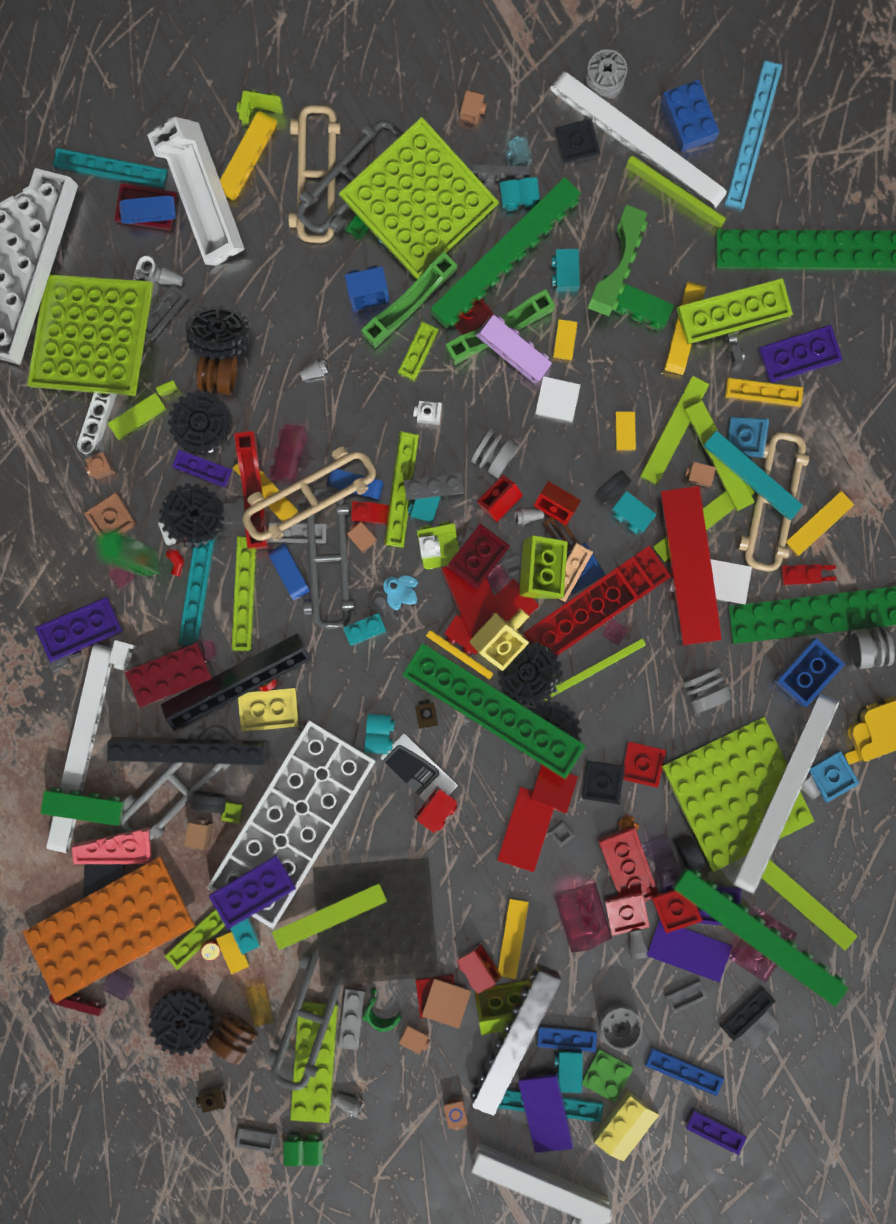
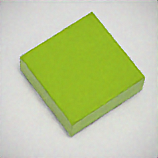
(167, 388)
(232, 812)

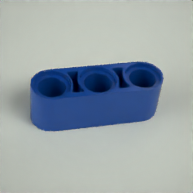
(147, 209)
(342, 479)
(288, 571)

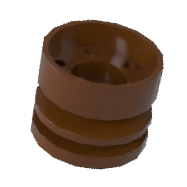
(220, 373)
(232, 1038)

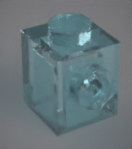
(518, 152)

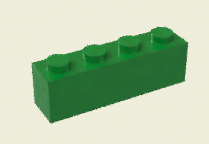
(643, 307)
(82, 807)

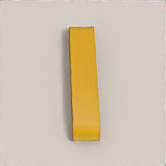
(247, 154)
(678, 349)

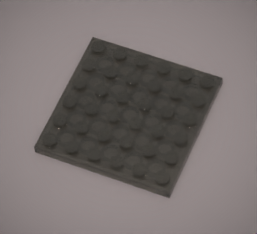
(387, 940)

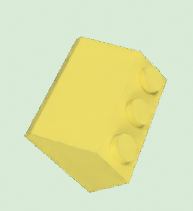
(625, 1126)

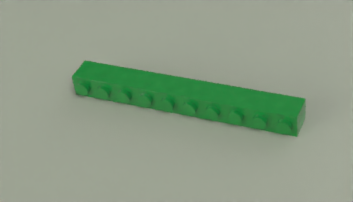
(505, 253)
(127, 553)
(760, 937)

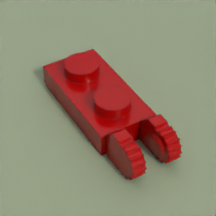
(806, 574)

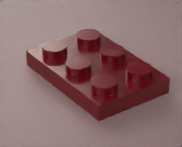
(133, 192)
(478, 556)

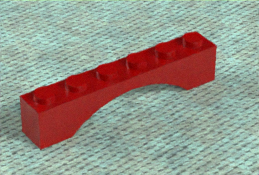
(251, 483)

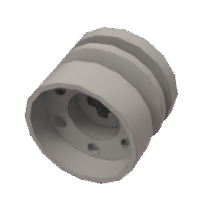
(606, 83)
(494, 453)
(872, 647)
(707, 690)
(625, 1037)

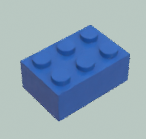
(689, 116)
(367, 288)
(809, 672)

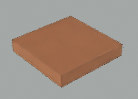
(110, 514)
(446, 1003)

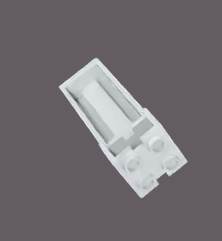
(198, 187)
(541, 1185)

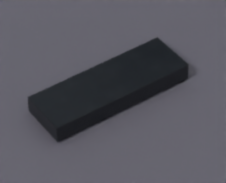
(747, 1013)

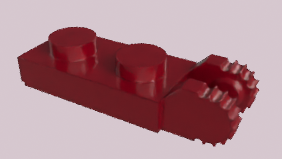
(76, 1003)

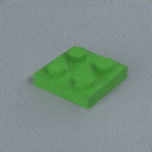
(607, 1075)

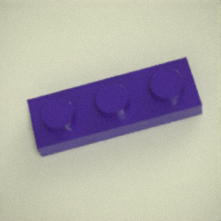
(202, 468)
(716, 1132)

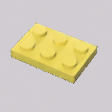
(268, 710)

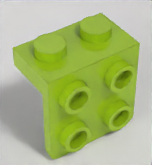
(253, 100)
(447, 541)

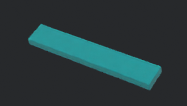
(110, 168)
(753, 475)
(196, 593)
(575, 1107)

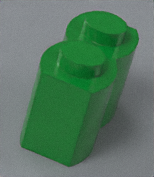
(303, 1151)

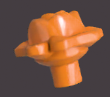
(627, 821)

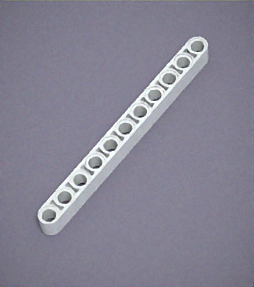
(638, 140)
(108, 401)
(82, 741)
(787, 793)

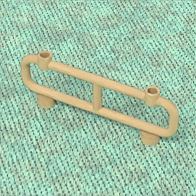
(298, 127)
(341, 457)
(747, 543)

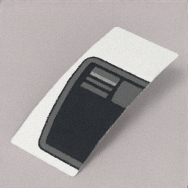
(417, 768)

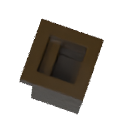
(430, 721)
(218, 1096)

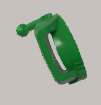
(377, 1023)

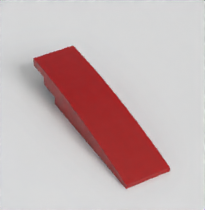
(690, 565)
(600, 602)

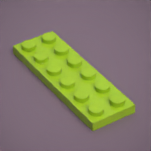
(734, 311)
(314, 1100)

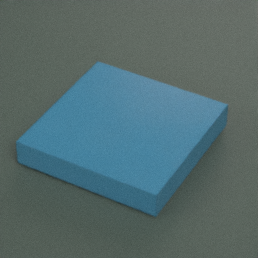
(748, 435)
(833, 776)

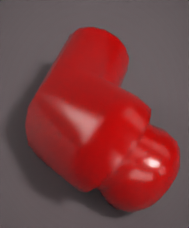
(177, 560)

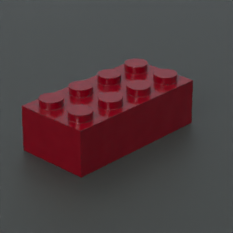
(169, 674)

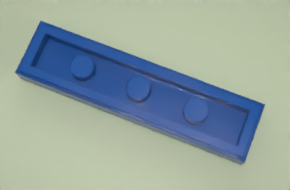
(684, 1071)

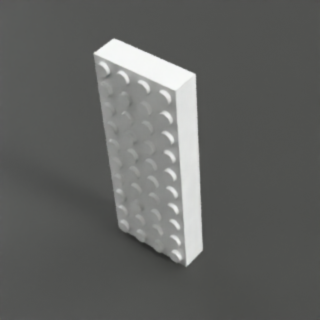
(297, 812)

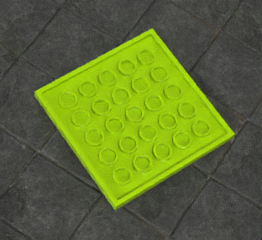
(418, 198)
(90, 335)
(729, 790)

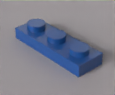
(567, 1039)

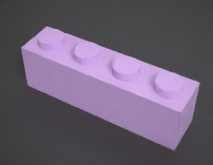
(513, 348)

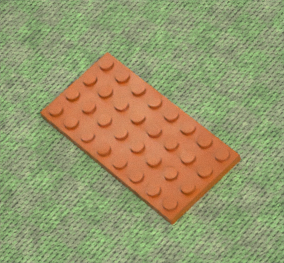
(108, 929)

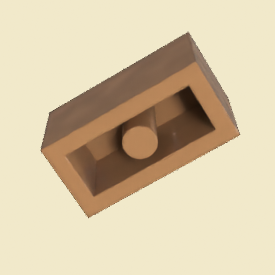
(198, 833)

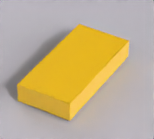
(565, 339)
(625, 431)
(231, 953)

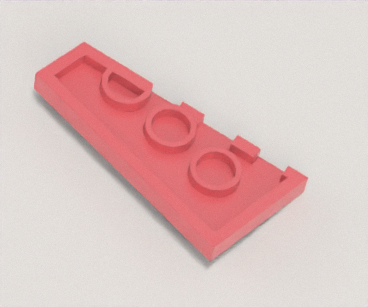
(121, 848)

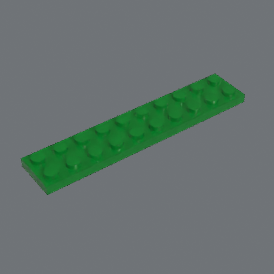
(806, 249)
(812, 615)
(494, 710)

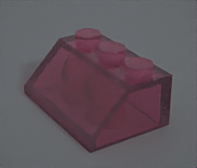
(288, 454)
(583, 918)
(752, 959)

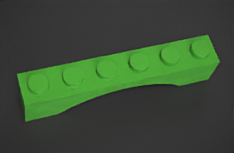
(428, 283)
(606, 291)
(518, 318)

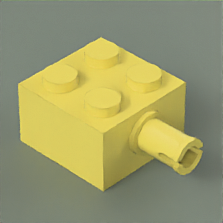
(500, 639)

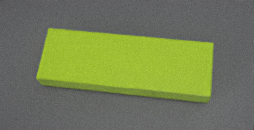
(418, 351)
(137, 416)

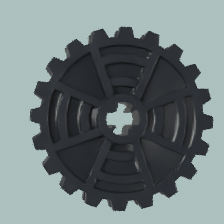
(217, 332)
(193, 409)
(195, 501)
(543, 678)
(559, 717)
(193, 1031)

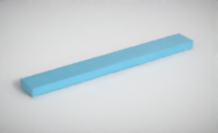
(753, 134)

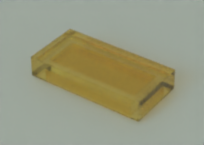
(259, 1005)

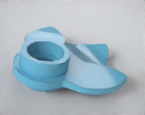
(403, 593)

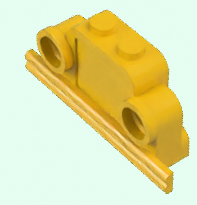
(874, 733)

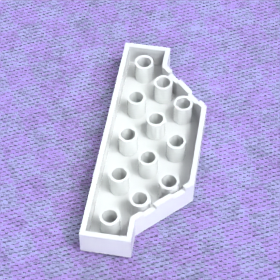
(28, 245)

